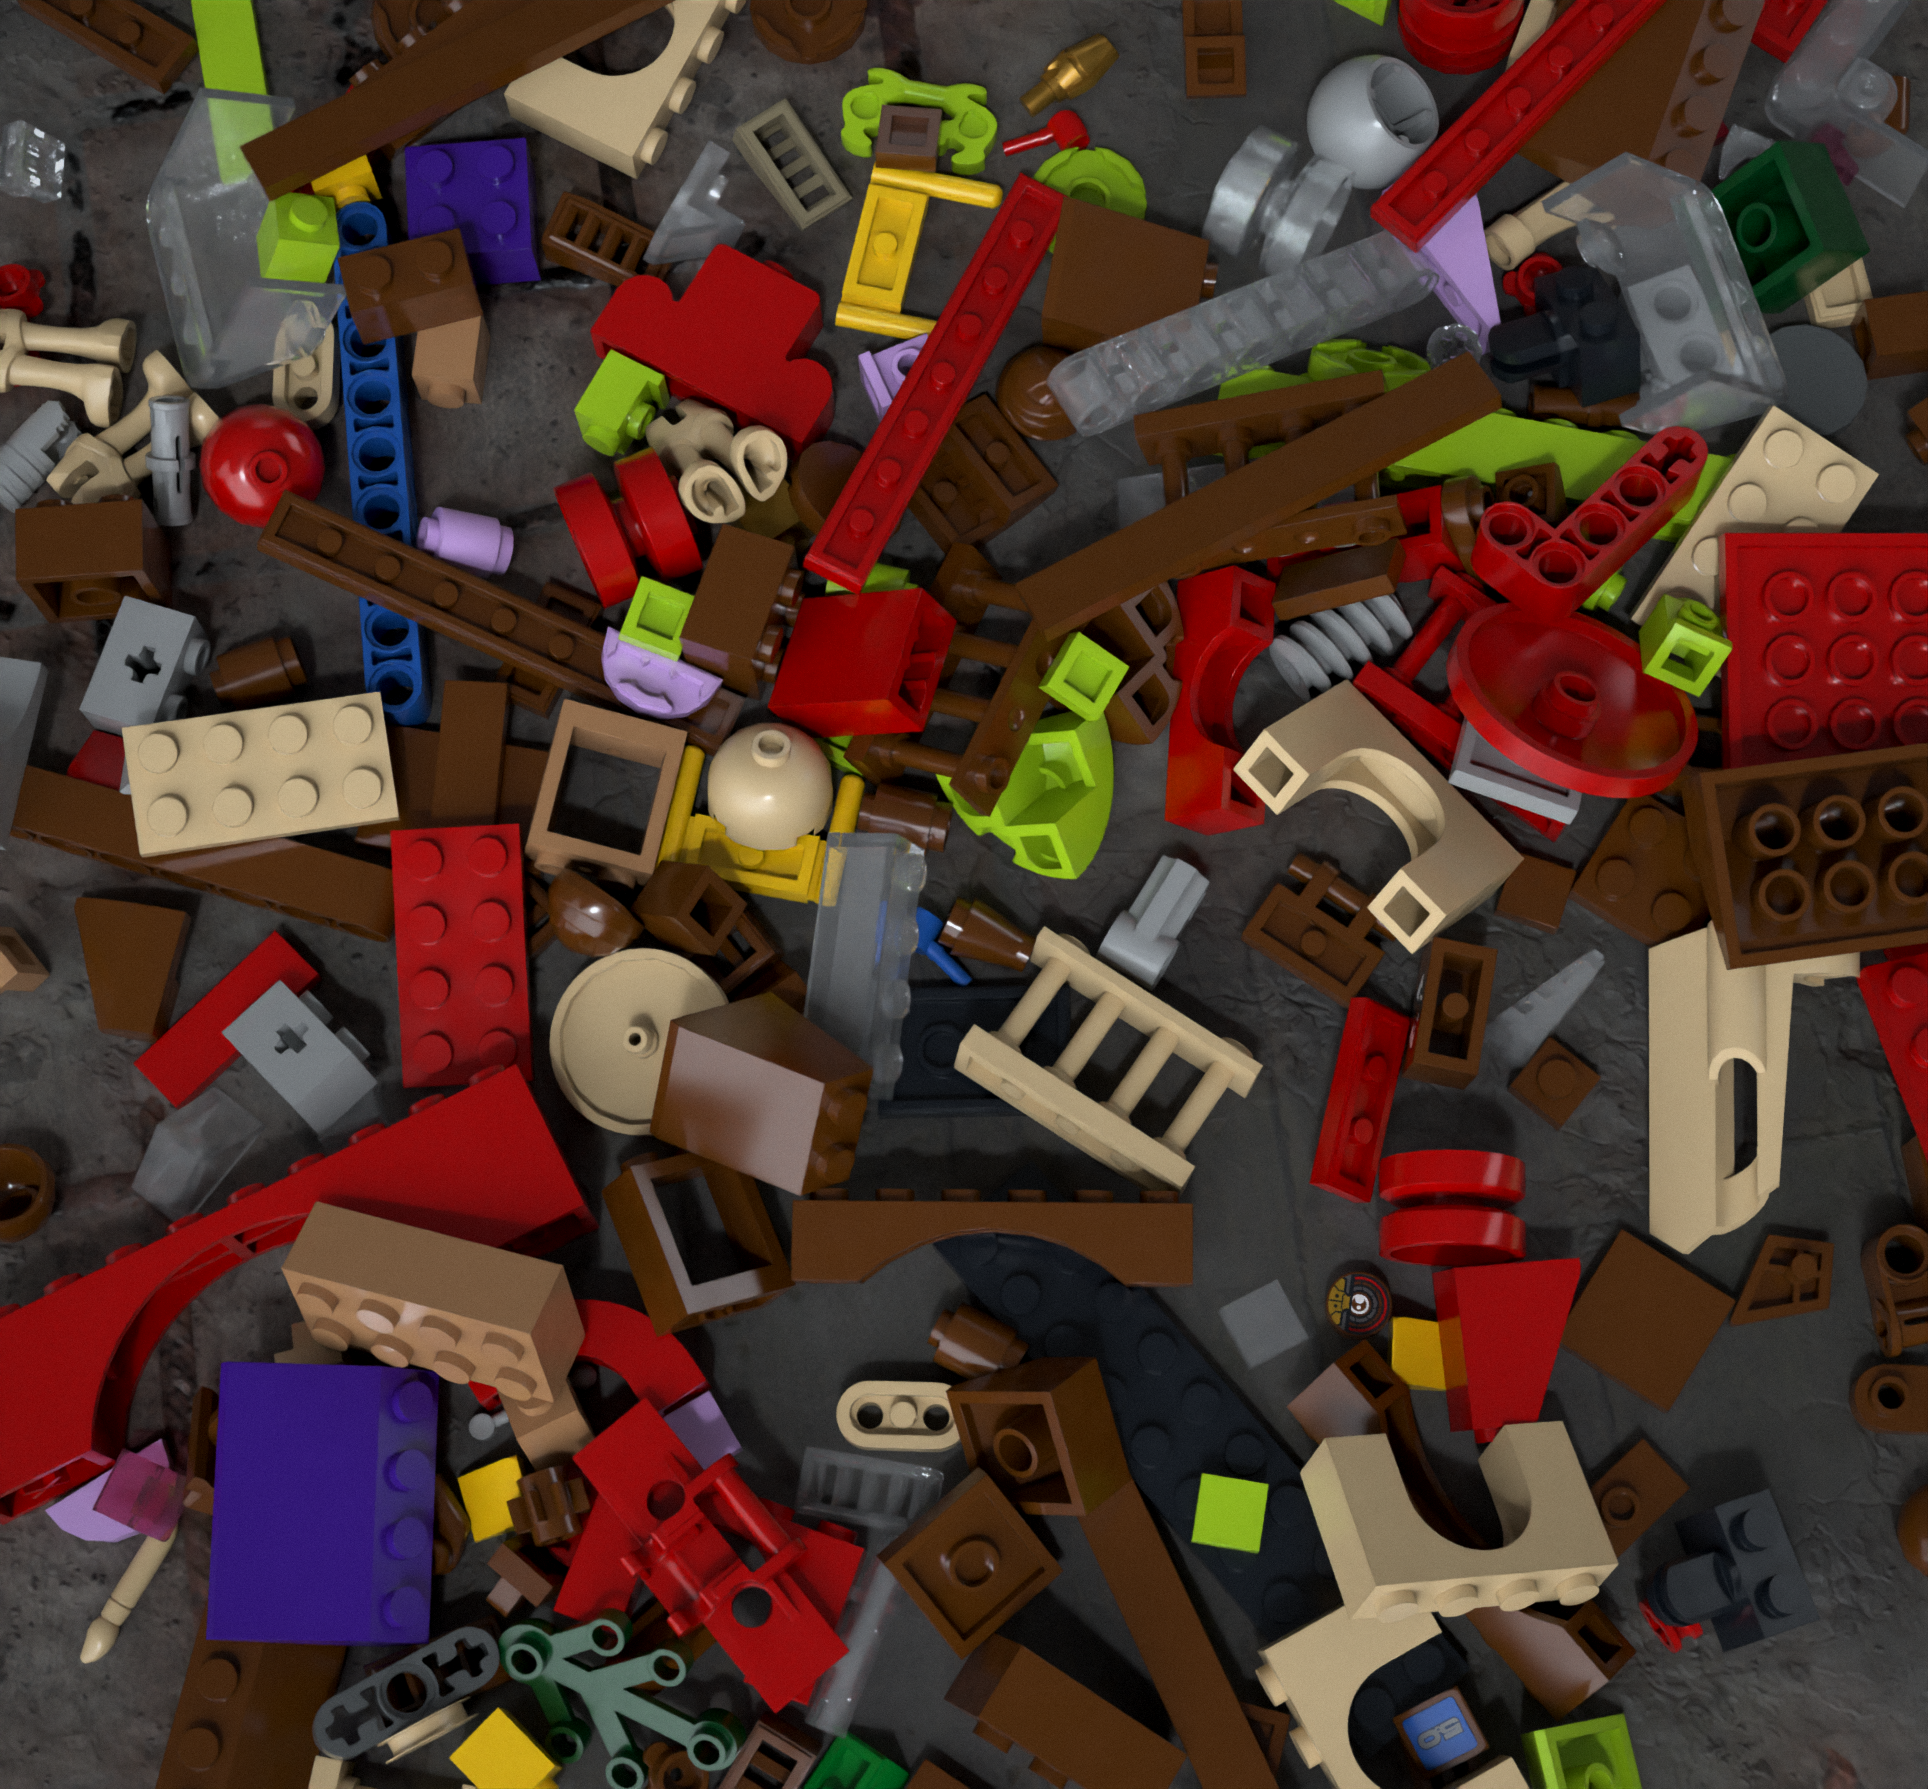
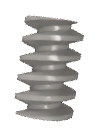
(1333, 639)

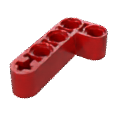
(1605, 517)

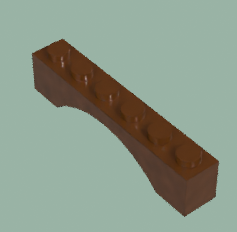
(857, 1239)
(1552, 1647)

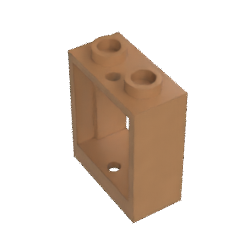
(620, 737)

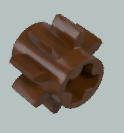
(549, 1506)

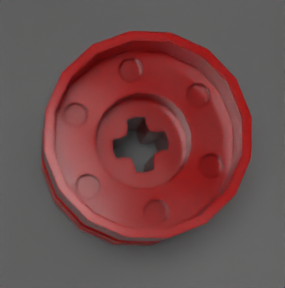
(1459, 33)

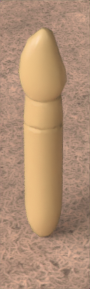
(105, 1628)

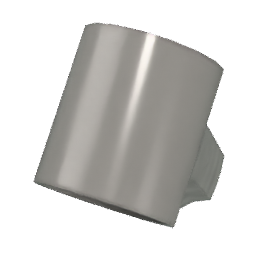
(1146, 936)

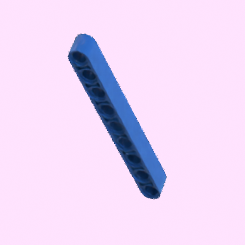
(384, 490)

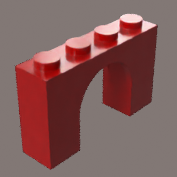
(600, 1582)

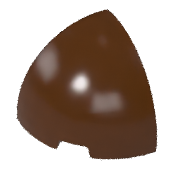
(1144, 638)

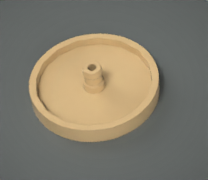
(615, 1032)

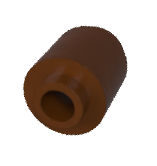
(258, 673)
(909, 813)
(975, 1343)

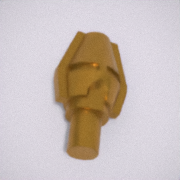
(1071, 73)

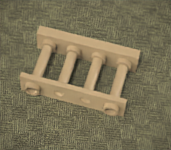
(1105, 1127)

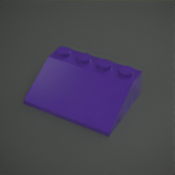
(323, 1505)

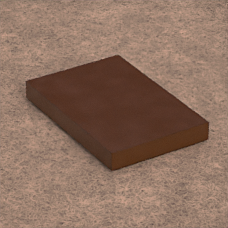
(414, 767)

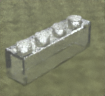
(866, 947)

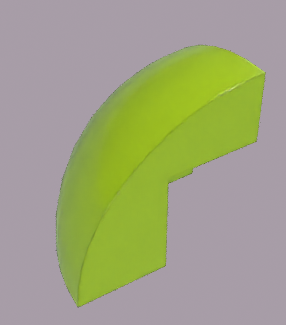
(1054, 798)

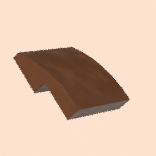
(979, 480)

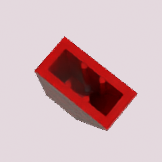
(1501, 1339)

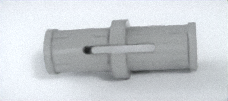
(170, 460)

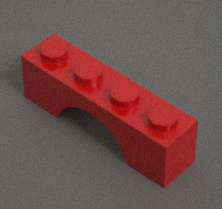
(1225, 627)

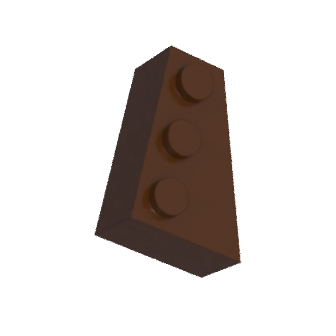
(1058, 1722)

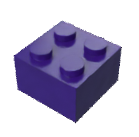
(486, 194)

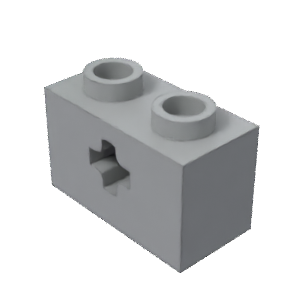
(138, 644)
(300, 1056)

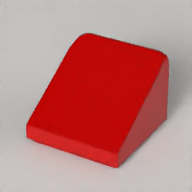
(99, 761)

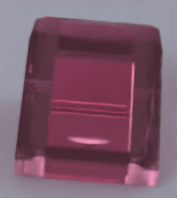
(142, 1496)

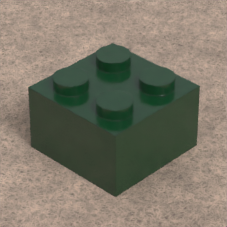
(1790, 222)

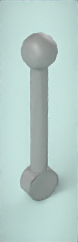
(485, 1427)

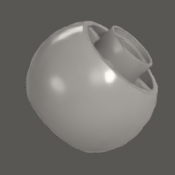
(1372, 118)

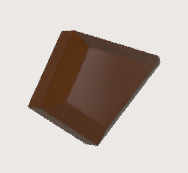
(1785, 1281)

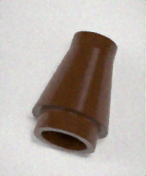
(984, 935)

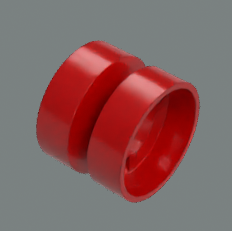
(639, 523)

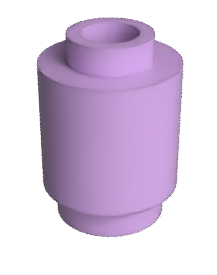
(466, 541)

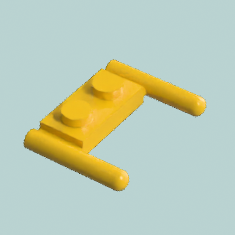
(889, 243)
(780, 874)

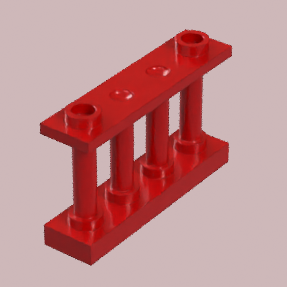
(1437, 726)

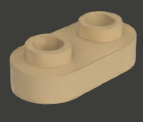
(311, 377)
(903, 1416)

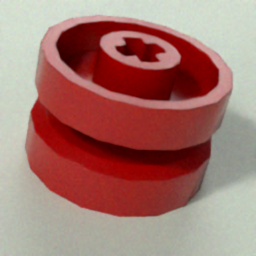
(1452, 1208)

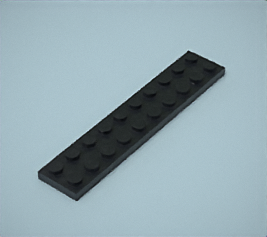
(1183, 1423)

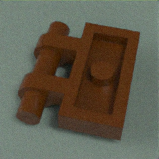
(1313, 943)

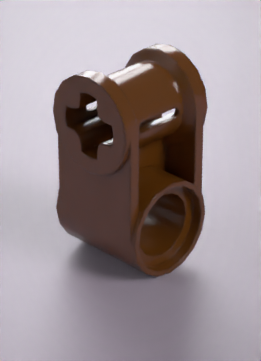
(1897, 1295)

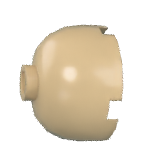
(770, 786)

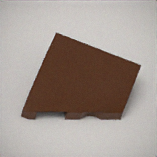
(132, 964)

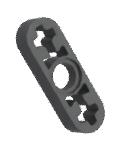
(459, 1683)

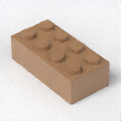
(435, 1302)

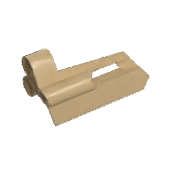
(1696, 1029)

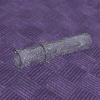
(864, 1631)

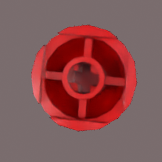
(256, 457)

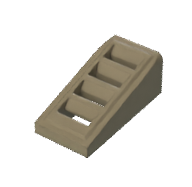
(784, 119)

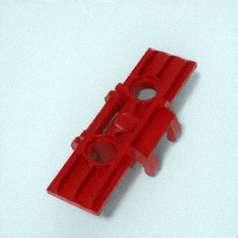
(696, 1568)

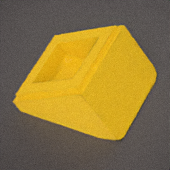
(1416, 1353)
(486, 1496)

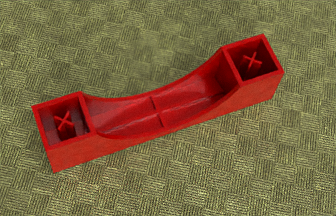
(456, 1166)

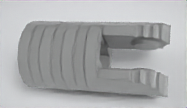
(34, 452)

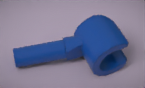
(929, 928)

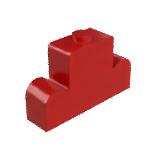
(729, 343)

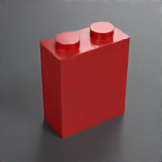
(863, 663)

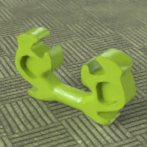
(969, 132)

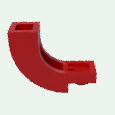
(629, 1346)

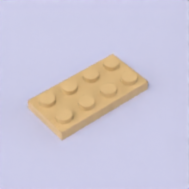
(1775, 484)
(260, 774)

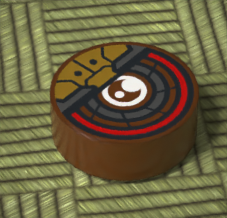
(1358, 1305)

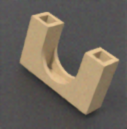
(623, 115)
(1352, 747)
(1401, 1567)
(1318, 1675)

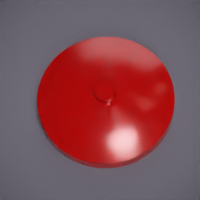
(1571, 702)

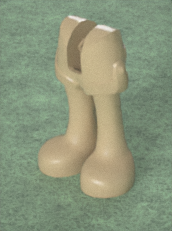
(97, 385)
(706, 434)
(96, 464)

